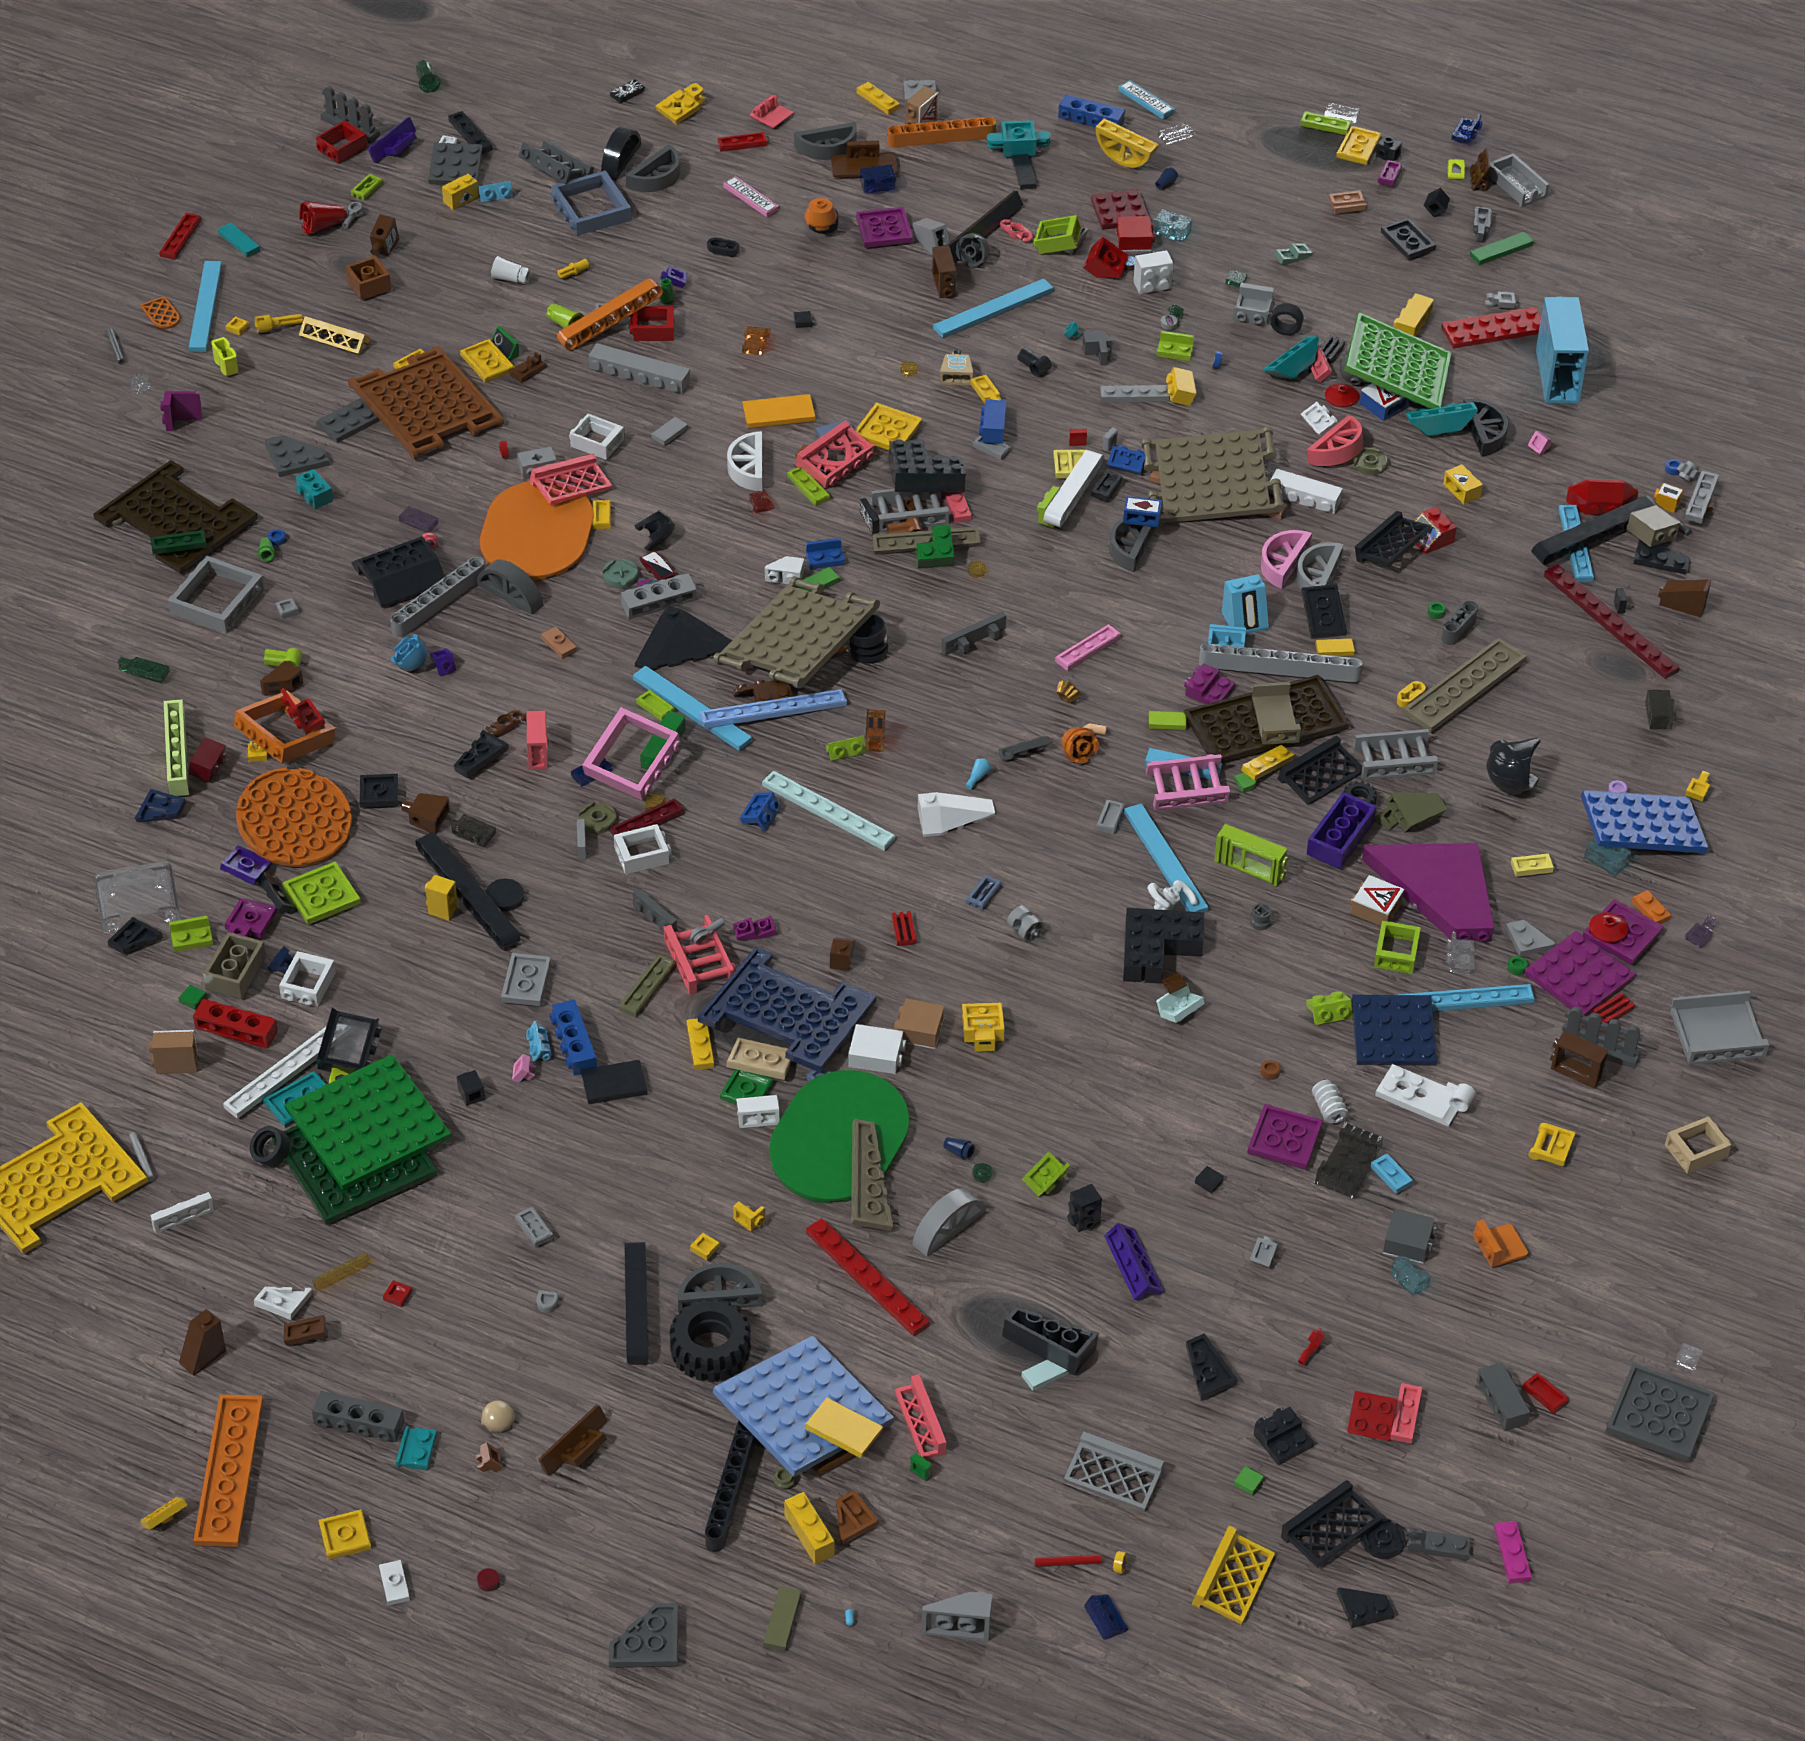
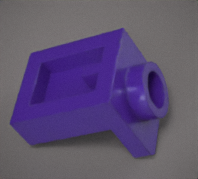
(676, 276)
(444, 661)

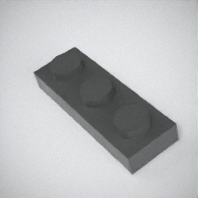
(653, 911)

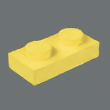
(1532, 865)

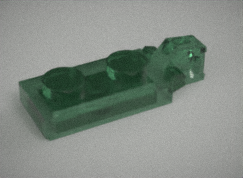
(144, 668)

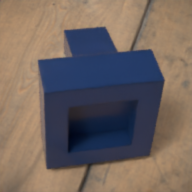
(279, 960)

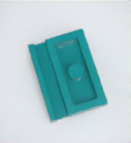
(416, 1448)

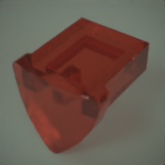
(761, 501)

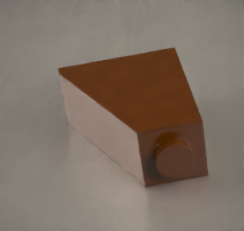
(1685, 596)
(202, 1342)

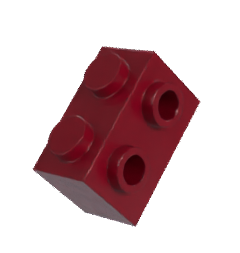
(207, 759)

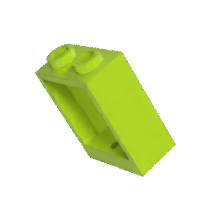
(1068, 225)
(1404, 962)

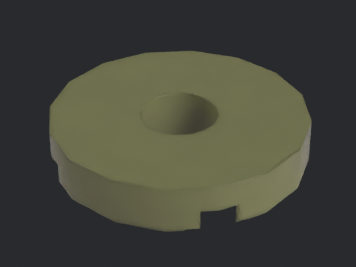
(1362, 464)
(600, 825)

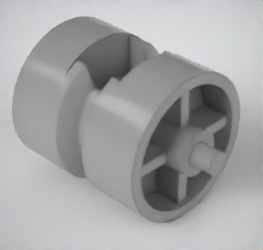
(1025, 923)

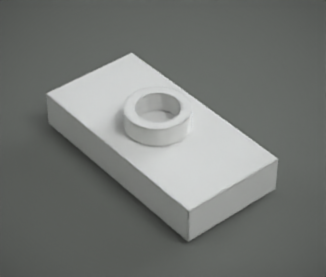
(394, 1582)

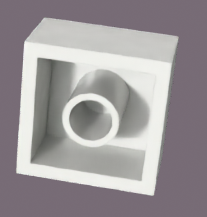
(1153, 272)

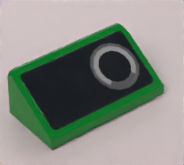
(505, 343)

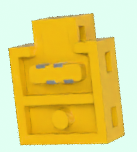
(983, 1025)

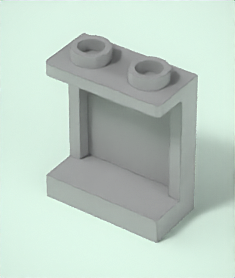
(1253, 304)

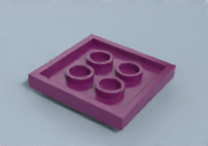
(884, 227)
(1640, 933)
(1285, 1136)

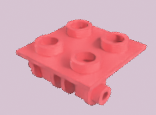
(770, 112)

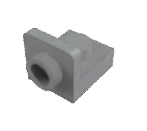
(1264, 1251)

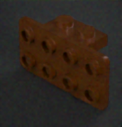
(860, 155)

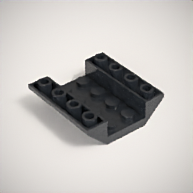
(401, 571)

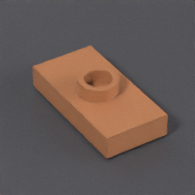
(558, 642)

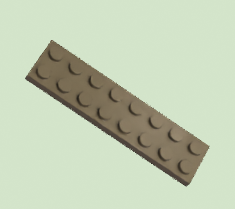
(1464, 685)

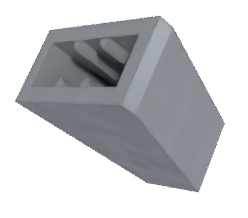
(931, 233)

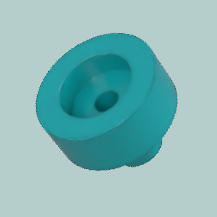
(1071, 330)

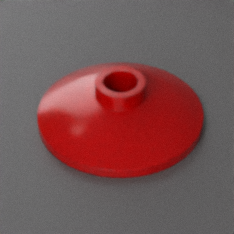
(1341, 395)
(1608, 927)

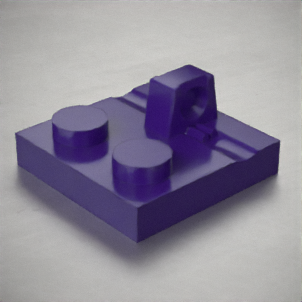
(245, 865)

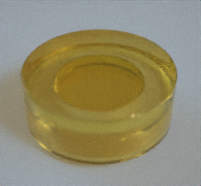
(908, 368)
(976, 569)

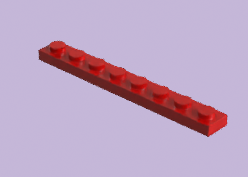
(867, 1277)

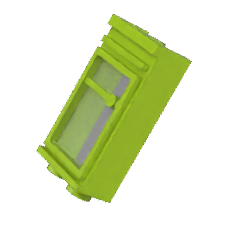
(1251, 854)

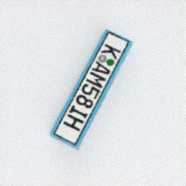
(1146, 99)

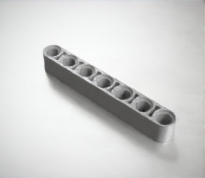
(436, 597)

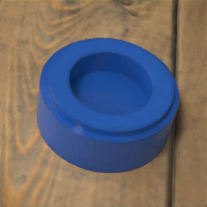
(1217, 359)
(1671, 466)
(277, 537)

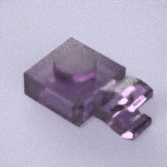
(1701, 934)

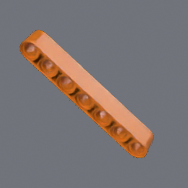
(940, 132)
(609, 314)

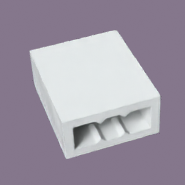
(876, 1049)

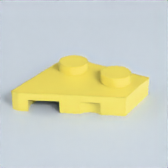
(1065, 461)

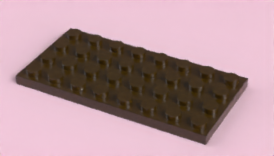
(1232, 728)

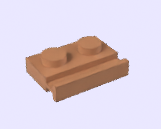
(1347, 202)

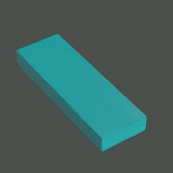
(238, 239)

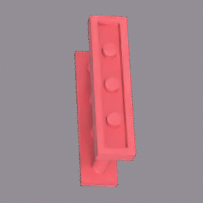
(686, 965)

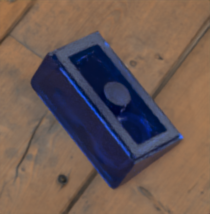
(1105, 1616)

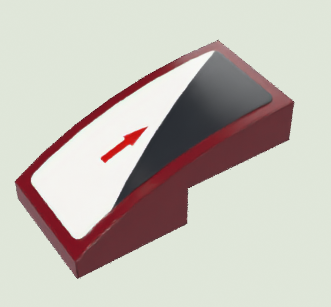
(657, 565)

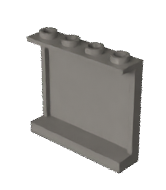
(1718, 1028)

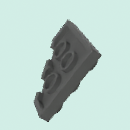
(294, 456)
(648, 1640)

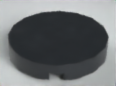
(505, 893)
(1384, 1540)

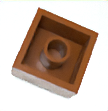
(368, 277)

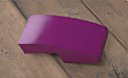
(754, 930)

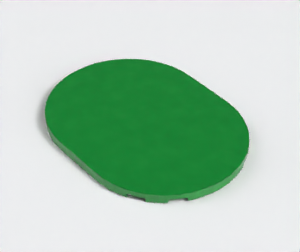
(814, 1136)

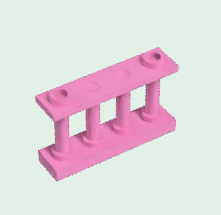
(1183, 797)

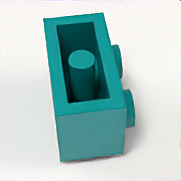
(314, 489)

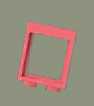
(537, 740)

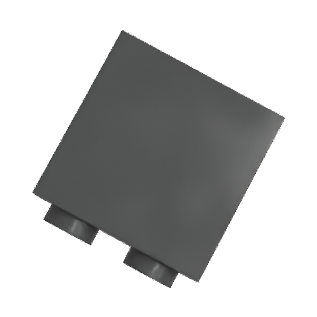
(1409, 1235)

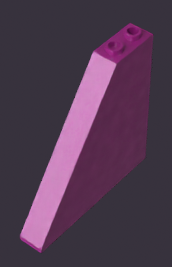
(1442, 882)

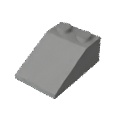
(959, 1617)

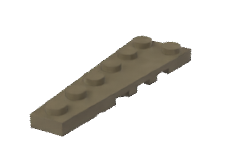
(869, 1199)

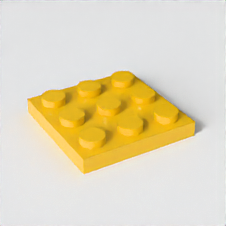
(886, 425)

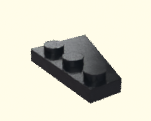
(1660, 558)
(481, 753)

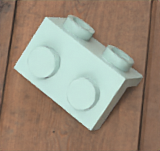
(1179, 1004)

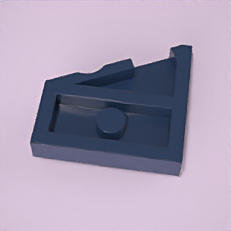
(160, 806)

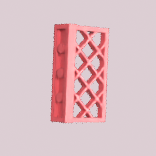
(566, 470)

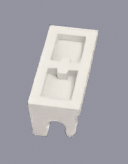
(758, 1111)

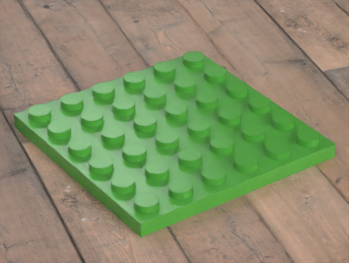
(1397, 361)

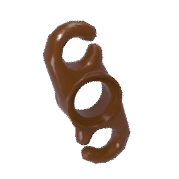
(509, 717)

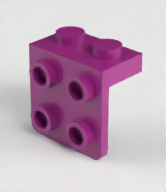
(180, 406)

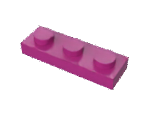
(1512, 1552)

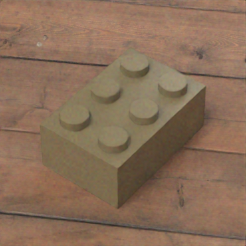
(234, 965)

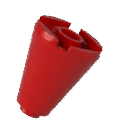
(320, 216)

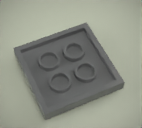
(453, 161)

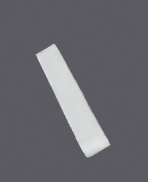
(1073, 488)

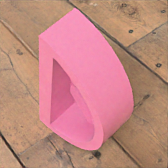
(1280, 573)

